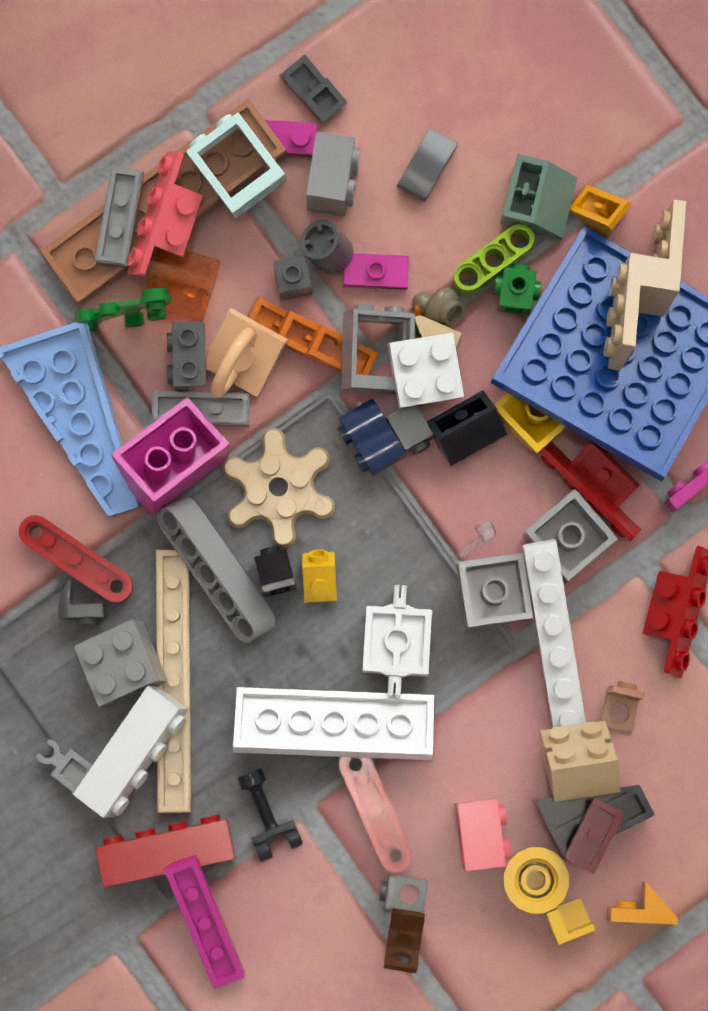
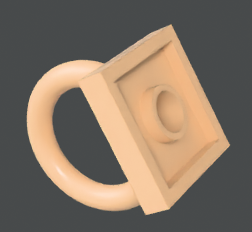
(242, 354)

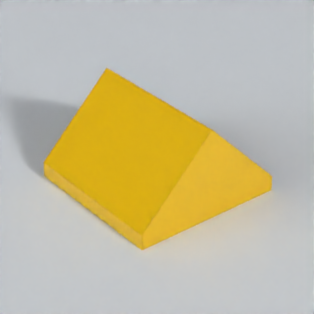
(527, 423)

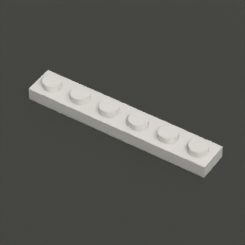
(554, 633)

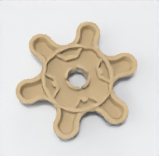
(278, 510)

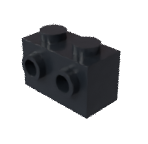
(467, 431)

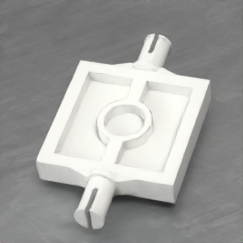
(397, 641)

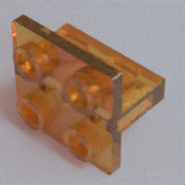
(188, 281)

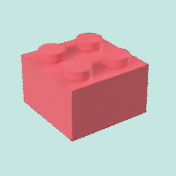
(481, 834)

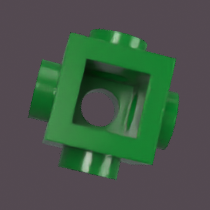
(517, 300)

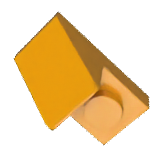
(652, 910)

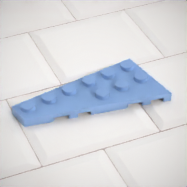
(71, 398)

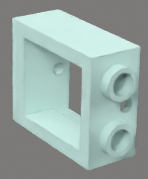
(254, 191)

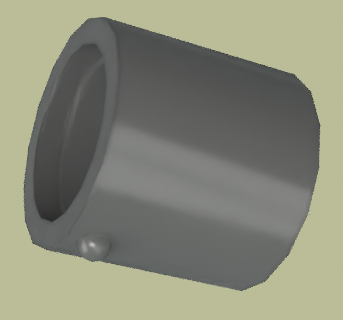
(326, 246)

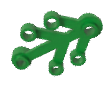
(152, 300)

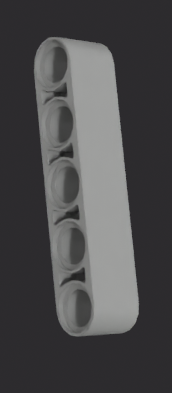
(216, 569)

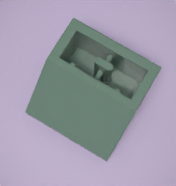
(539, 196)

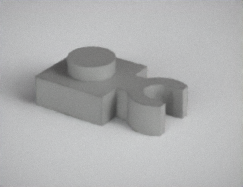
(69, 768)

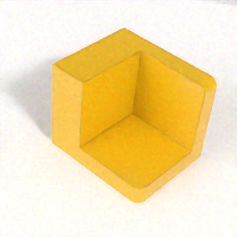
(569, 921)

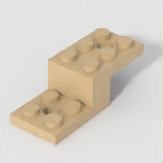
(645, 285)

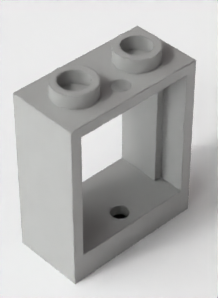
(365, 313)

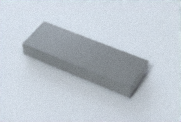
(119, 216)
(224, 411)

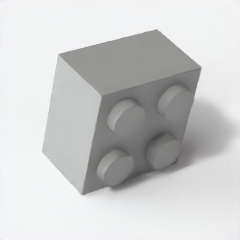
(330, 174)
(578, 533)
(494, 591)
(120, 663)

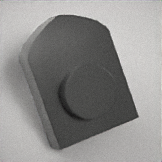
(85, 613)

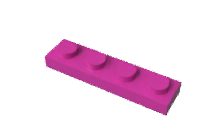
(204, 921)

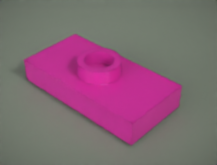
(377, 271)

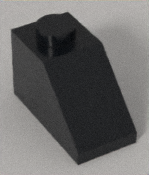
(274, 571)

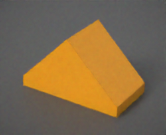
(600, 210)

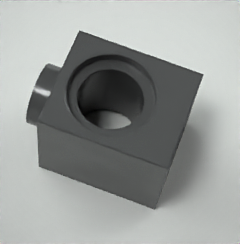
(293, 277)
(410, 429)

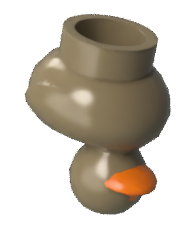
(441, 307)

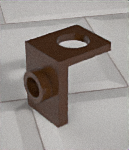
(404, 940)

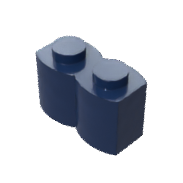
(372, 438)

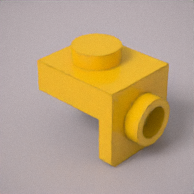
(319, 576)

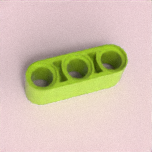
(499, 246)

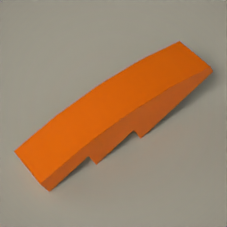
(309, 338)

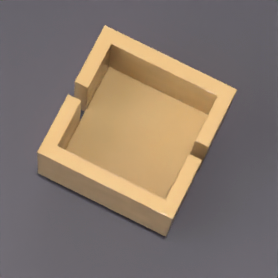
(580, 761)

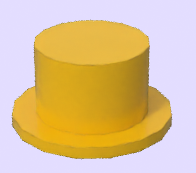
(536, 880)

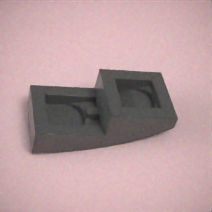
(313, 89)
(427, 165)

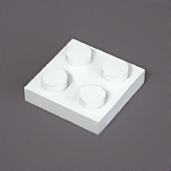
(425, 370)

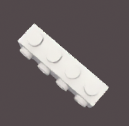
(131, 752)

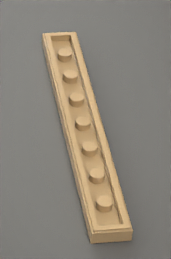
(174, 656)

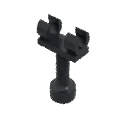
(253, 783)

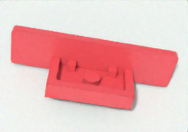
(167, 218)

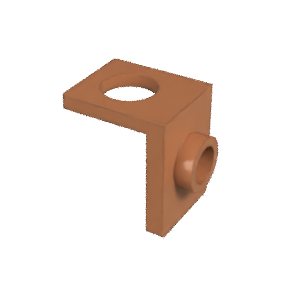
(625, 694)

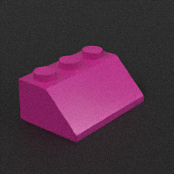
(170, 456)

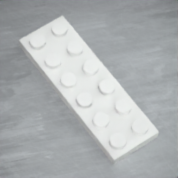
(333, 723)

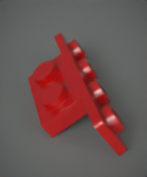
(599, 480)
(676, 610)

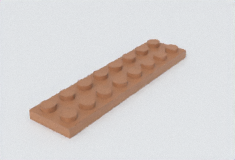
(231, 162)

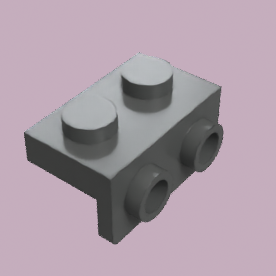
(189, 355)

